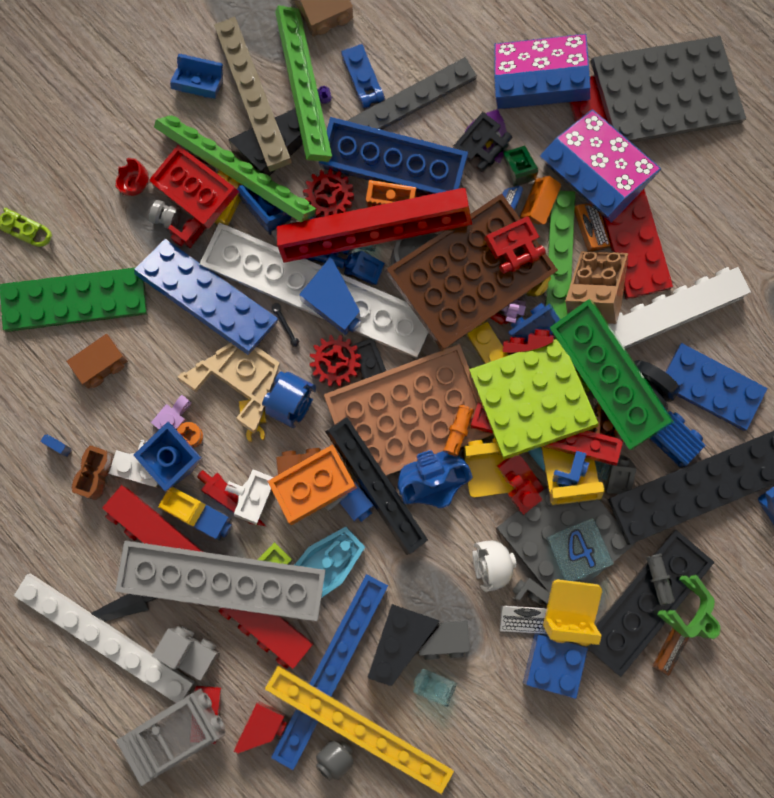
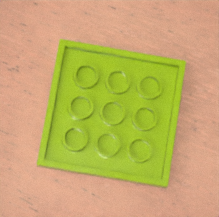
(533, 399)

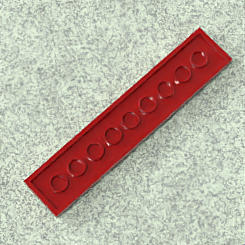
(633, 228)

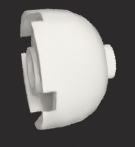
(493, 564)

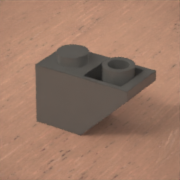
(447, 638)

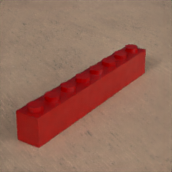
(374, 225)

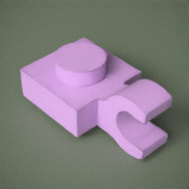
(514, 309)
(173, 414)

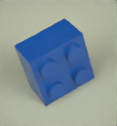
(555, 666)

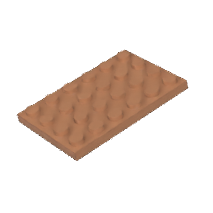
(409, 407)

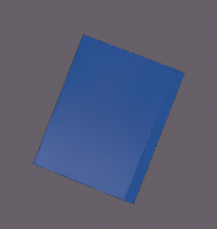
(266, 213)
(168, 457)

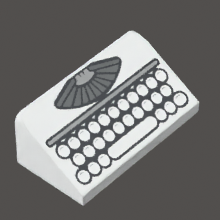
(522, 619)

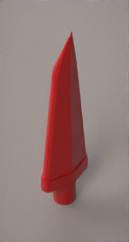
(215, 488)

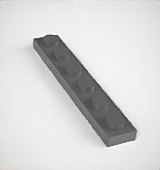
(417, 96)

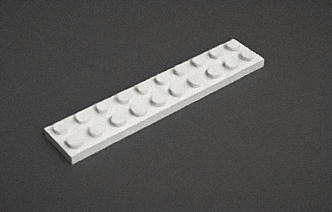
(262, 269)

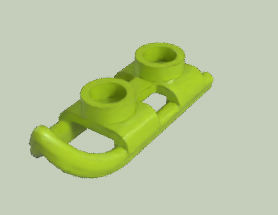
(28, 228)

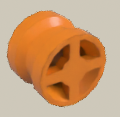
(194, 435)

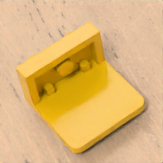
(483, 465)
(573, 612)

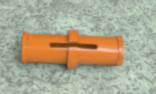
(458, 430)

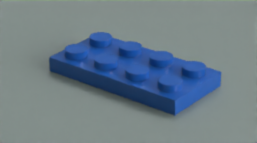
(715, 387)

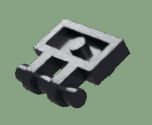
(476, 138)

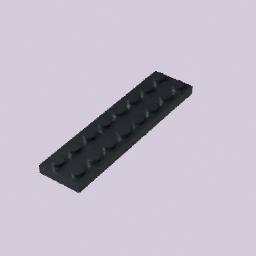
(695, 489)

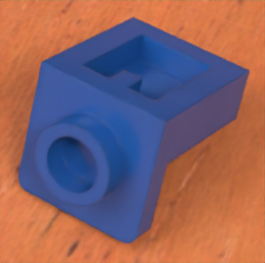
(364, 267)

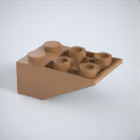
(601, 279)

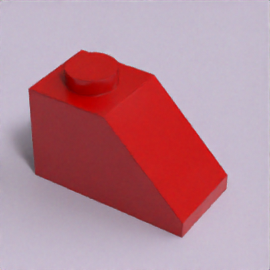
(261, 727)

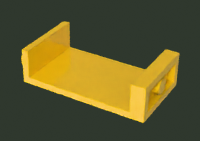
(588, 487)

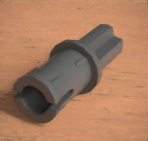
(660, 579)

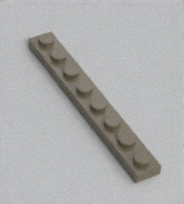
(253, 94)

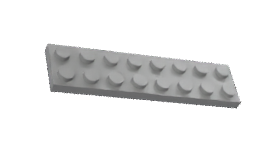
(220, 580)

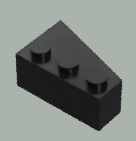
(248, 148)
(399, 642)

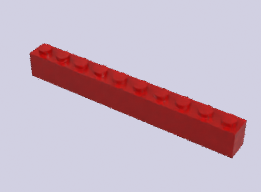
(151, 528)

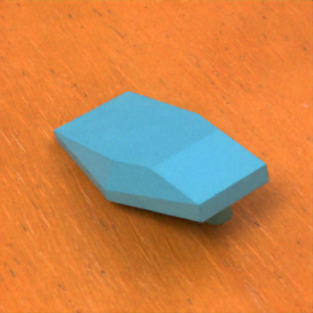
(335, 555)

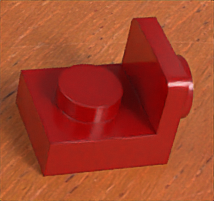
(191, 232)

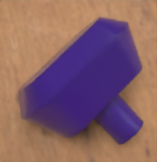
(324, 94)

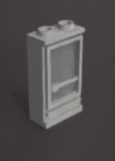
(171, 736)

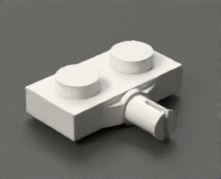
(128, 467)
(251, 496)

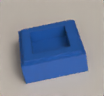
(56, 445)

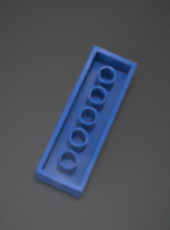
(393, 158)

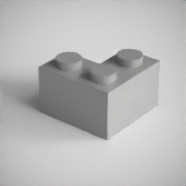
(185, 652)

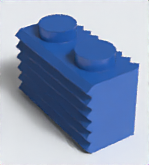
(679, 441)

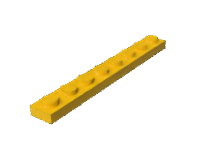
(359, 729)

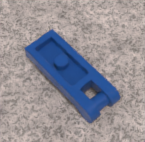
(362, 75)

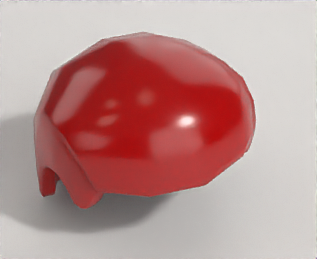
(132, 178)

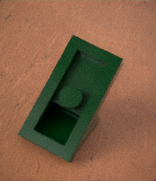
(521, 165)

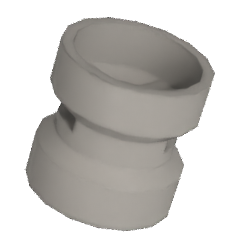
(164, 214)

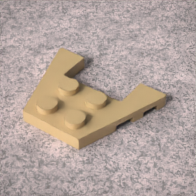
(247, 374)

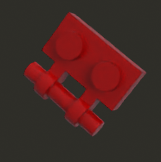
(512, 237)

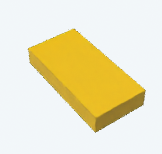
(182, 506)

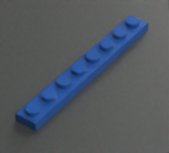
(331, 667)

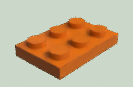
(312, 484)

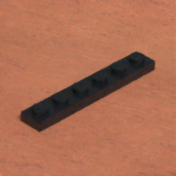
(376, 485)

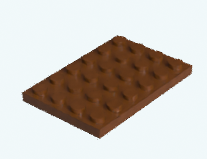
(458, 282)

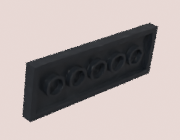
(633, 616)

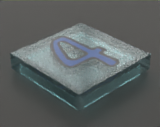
(580, 550)

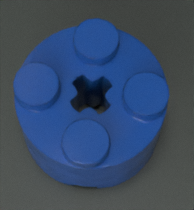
(289, 399)

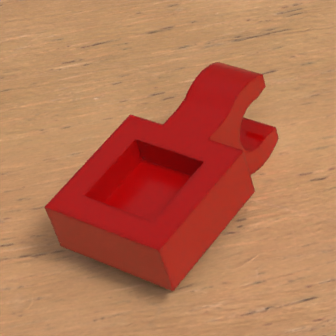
(523, 493)

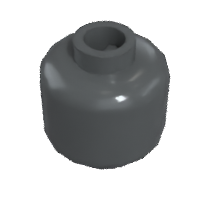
(334, 760)

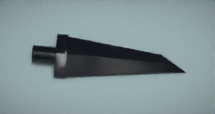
(123, 606)

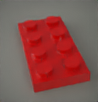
(193, 186)

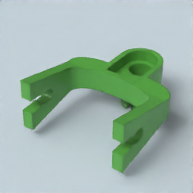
(703, 623)

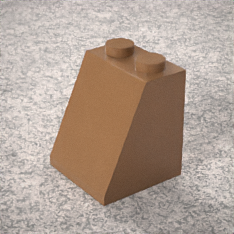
(324, 14)

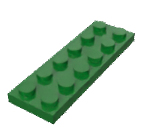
(72, 299)
(611, 375)

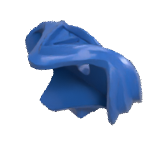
(433, 479)

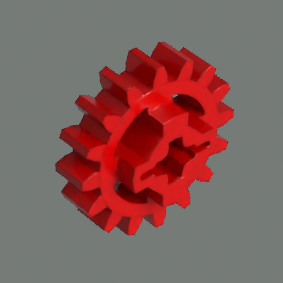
(318, 197)
(333, 371)

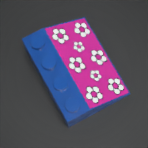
(542, 71)
(600, 164)

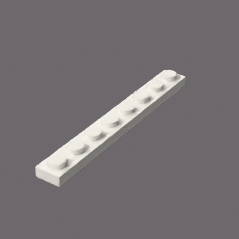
(103, 638)

